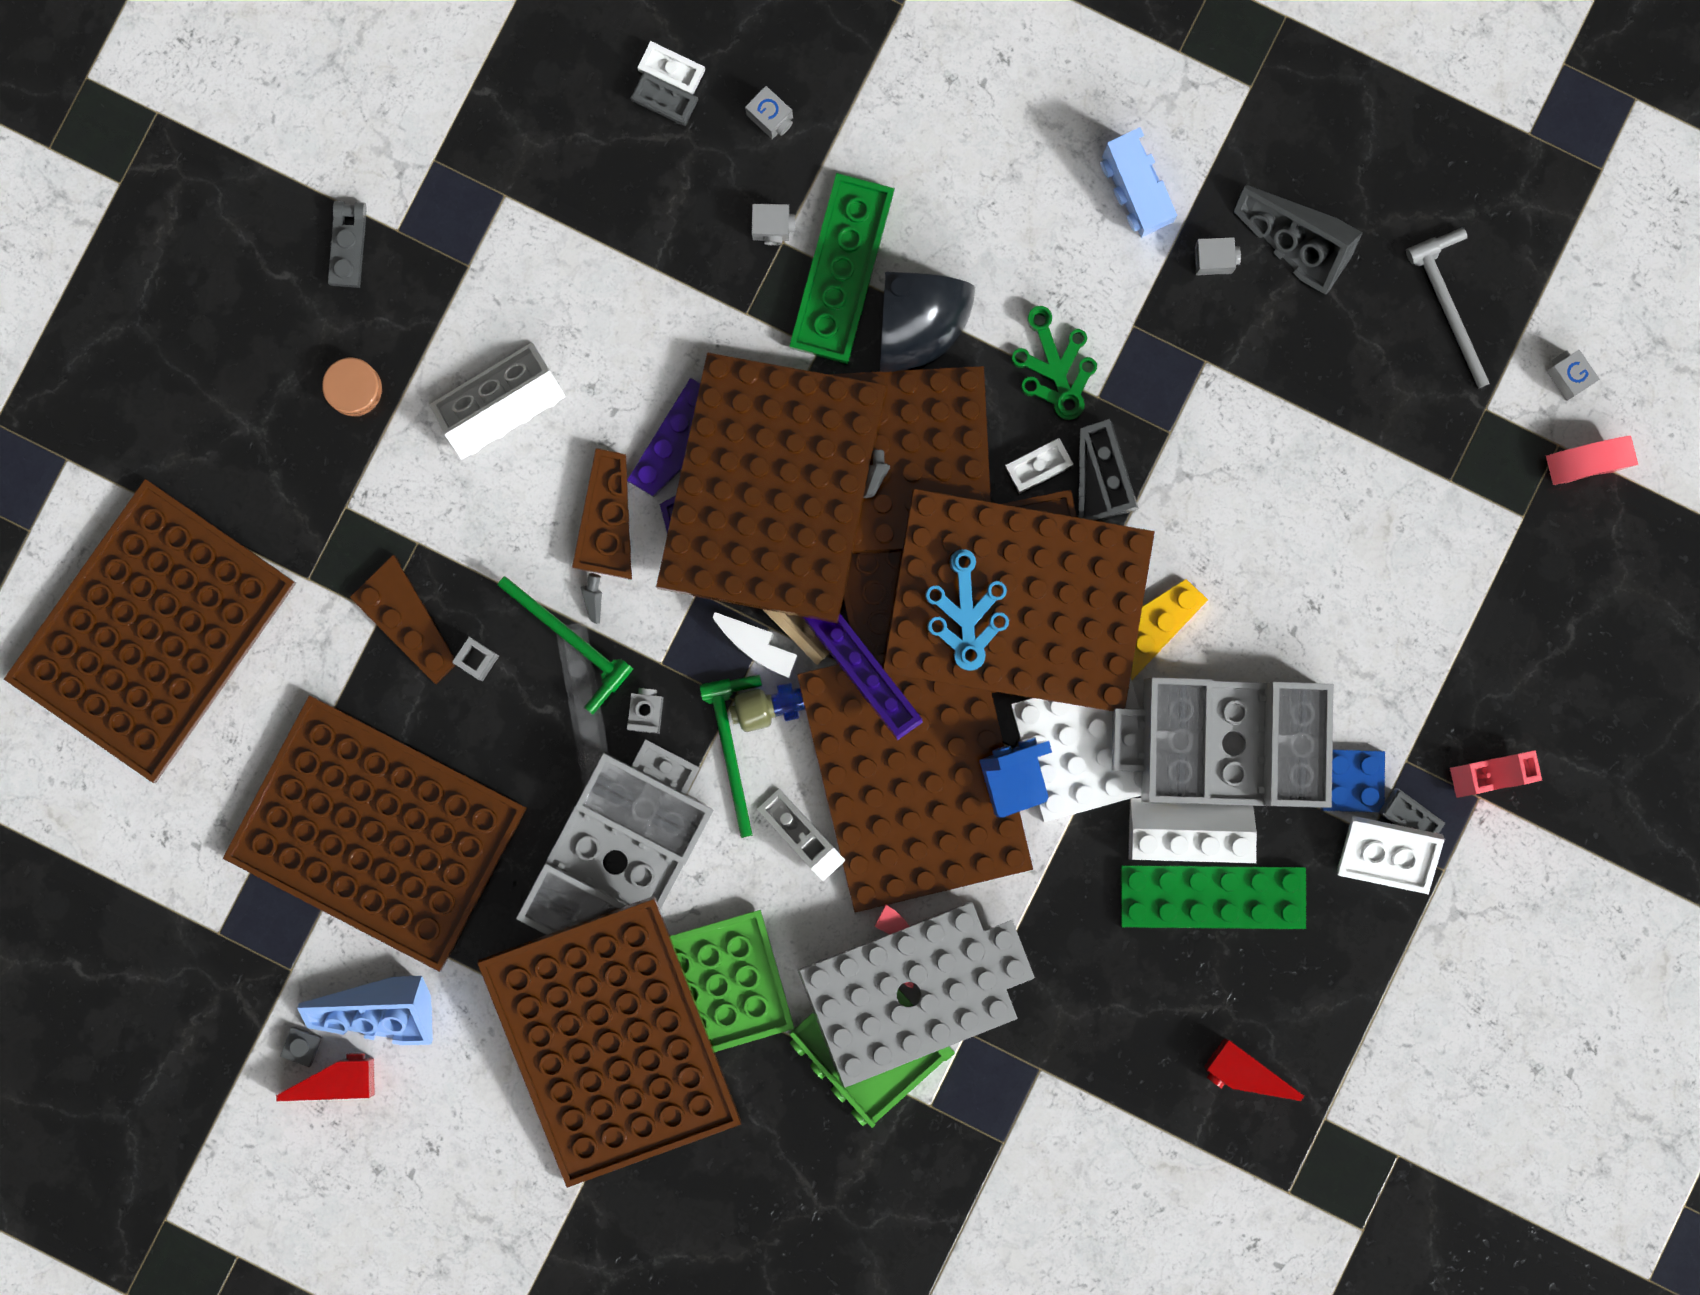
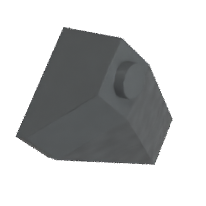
(1307, 239)

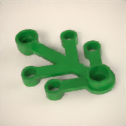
(1056, 368)

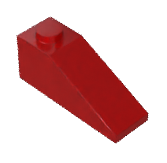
(1242, 1072)
(342, 1080)

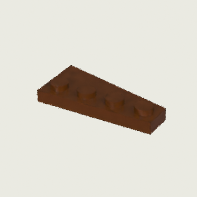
(604, 526)
(402, 616)

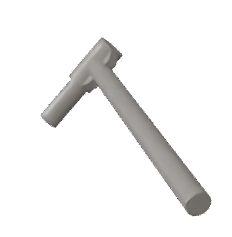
(1426, 254)

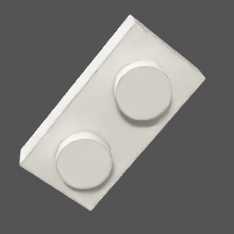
(671, 67)
(1039, 465)

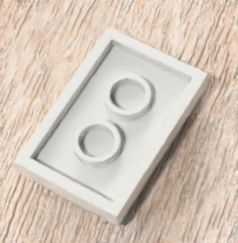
(1390, 854)

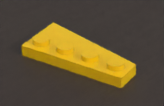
(1162, 621)

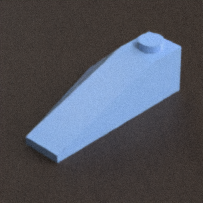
(385, 1008)

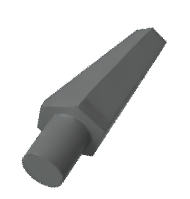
(876, 473)
(592, 597)

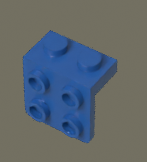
(1016, 776)

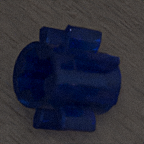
(788, 702)

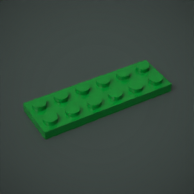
(842, 268)
(1213, 897)

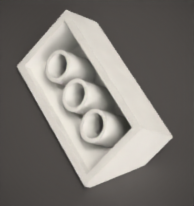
(497, 401)
(1192, 832)

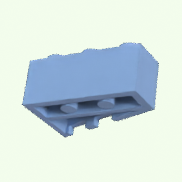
(1137, 184)

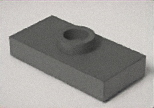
(664, 98)
(1406, 812)

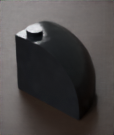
(921, 318)

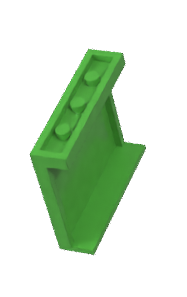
(877, 1094)

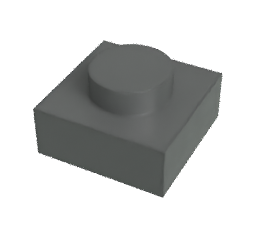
(301, 1046)

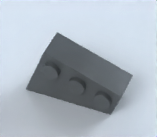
(1104, 480)

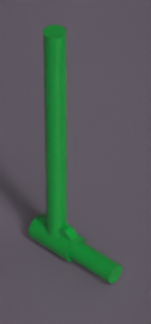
(613, 672)
(716, 694)

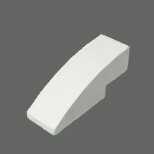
(756, 645)

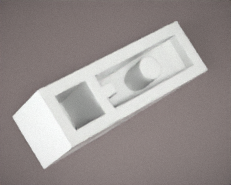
(801, 835)

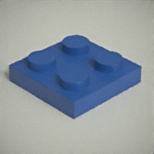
(1357, 781)

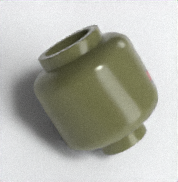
(752, 710)

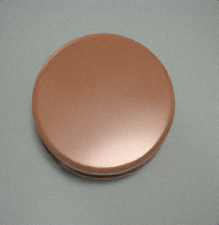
(352, 386)

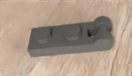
(347, 245)

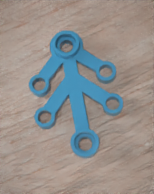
(967, 615)

